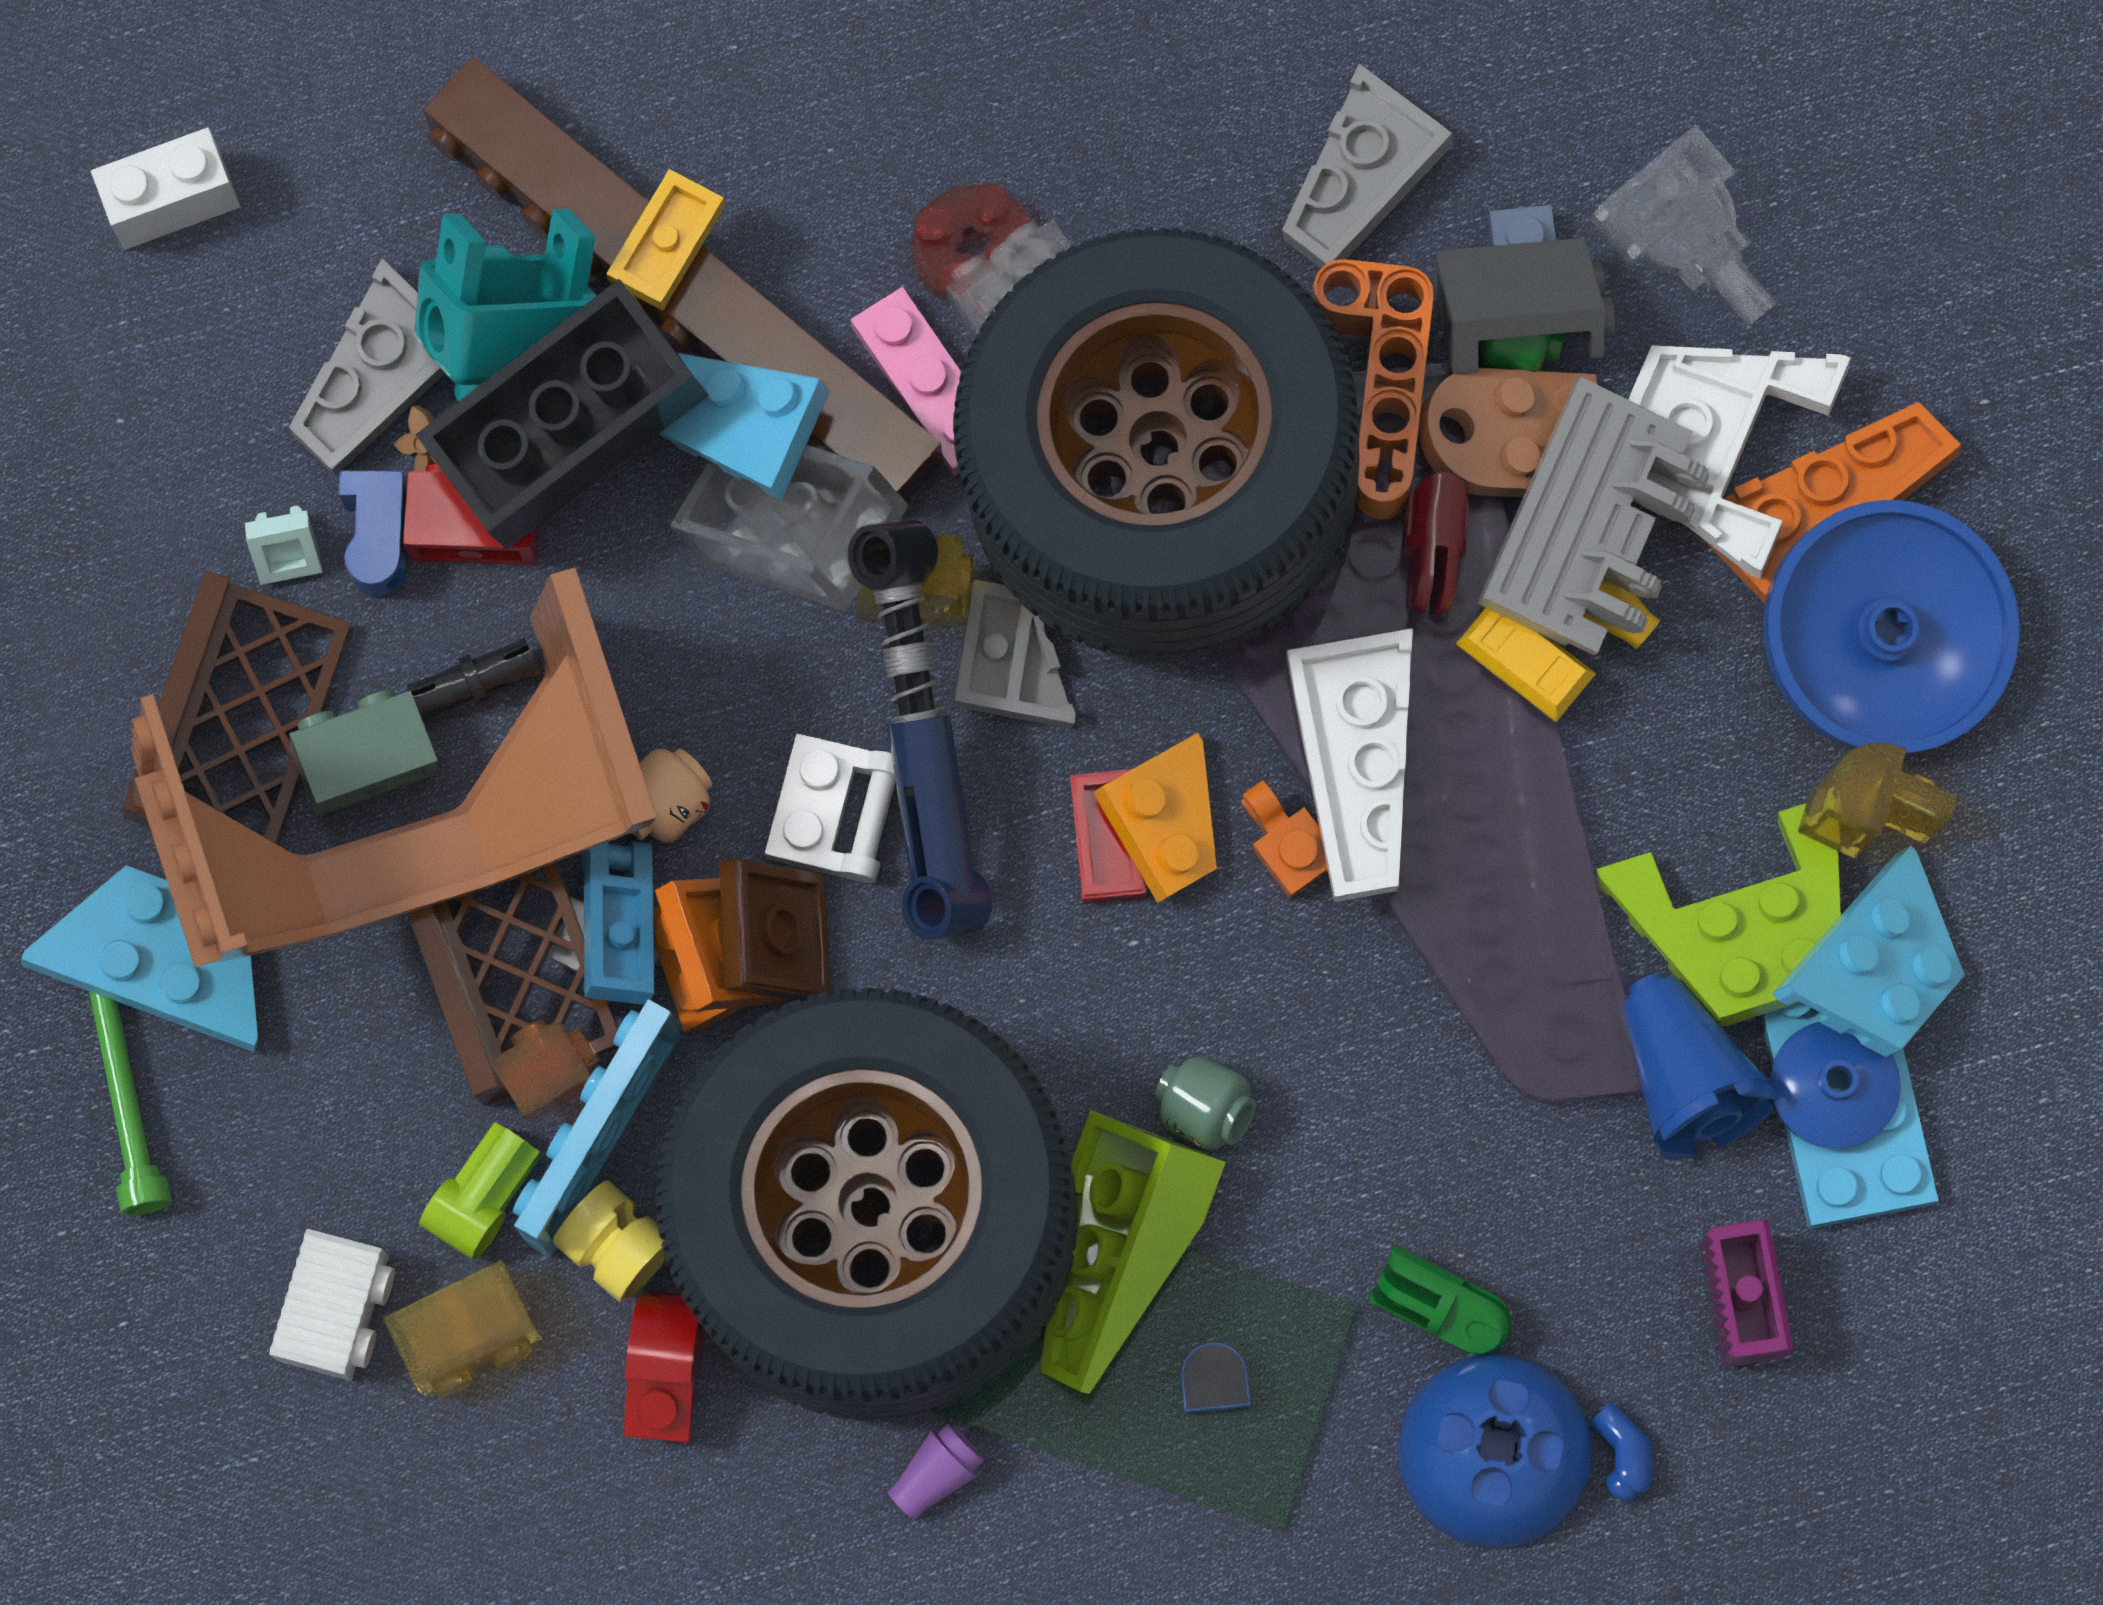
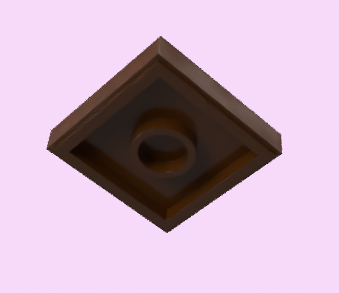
(774, 930)

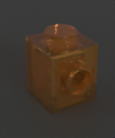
(545, 1066)

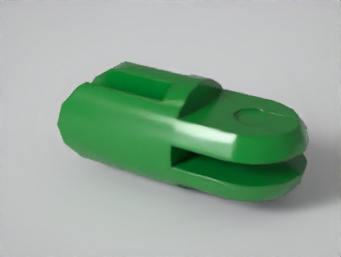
(1441, 1303)

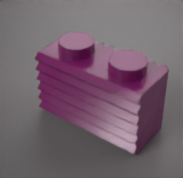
(1746, 1293)

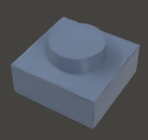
(1521, 225)

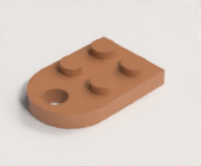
(1504, 423)

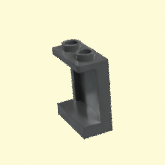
(1520, 294)

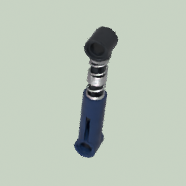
(944, 888)

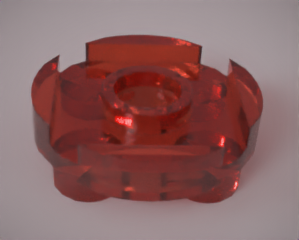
(952, 217)

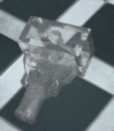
(1685, 223)
(984, 283)

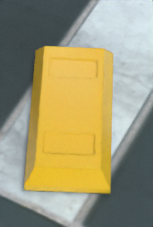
(1527, 662)

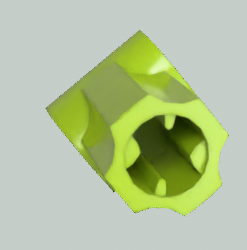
(471, 1207)

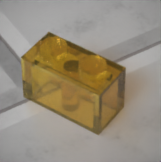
(463, 1331)

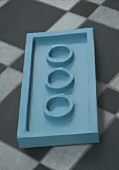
(611, 1103)
(1865, 1180)

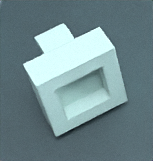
(283, 546)

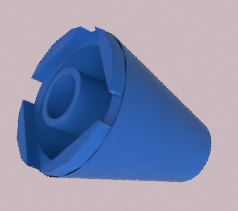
(1690, 1070)

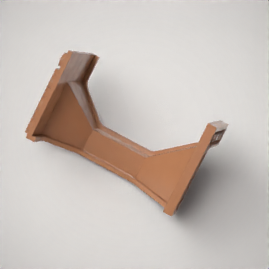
(548, 793)

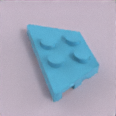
(134, 951)
(1880, 961)

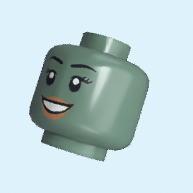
(1205, 1103)

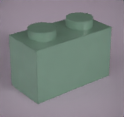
(362, 751)

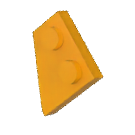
(1165, 817)

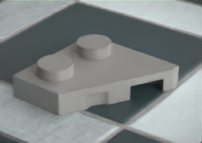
(1008, 661)

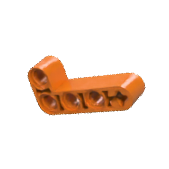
(1384, 390)

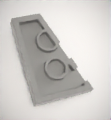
(1368, 165)
(369, 377)

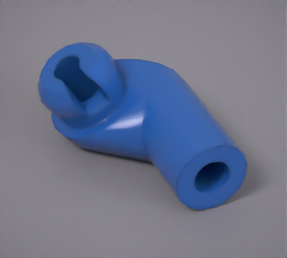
(1632, 1453)

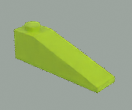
(1136, 1217)

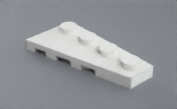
(1354, 740)

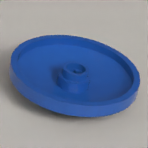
(1891, 626)

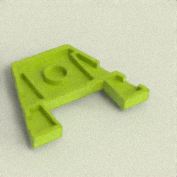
(1741, 942)

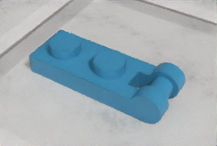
(618, 923)

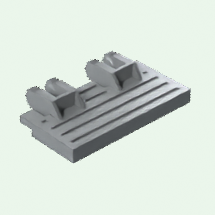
(1581, 522)

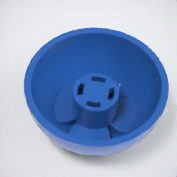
(1486, 1494)

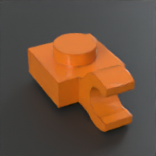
(1291, 845)

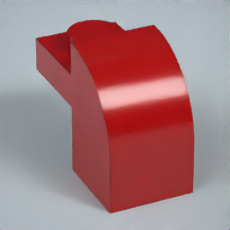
(662, 1368)

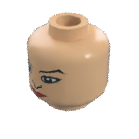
(677, 792)

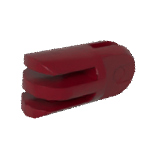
(1435, 540)

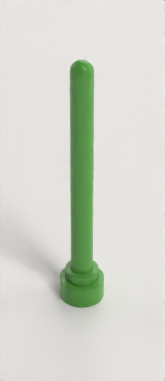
(141, 1184)

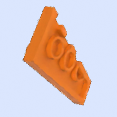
(1871, 465)

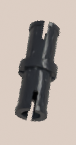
(473, 679)

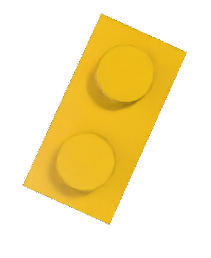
(666, 239)

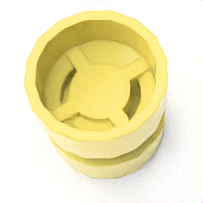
(612, 1240)

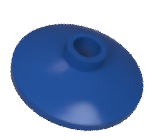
(1816, 1110)

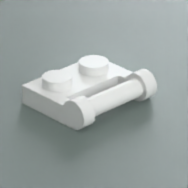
(814, 806)

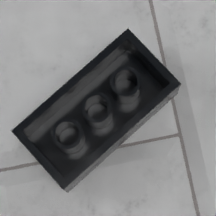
(562, 415)

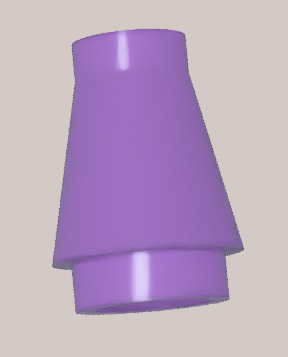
(937, 1470)

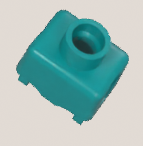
(491, 305)

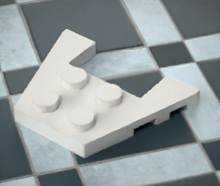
(1719, 402)

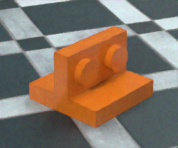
(691, 952)

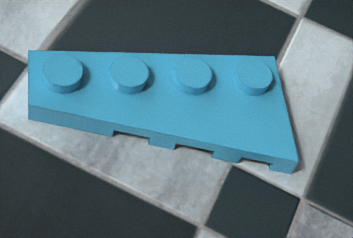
(750, 421)

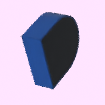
(1214, 1379)

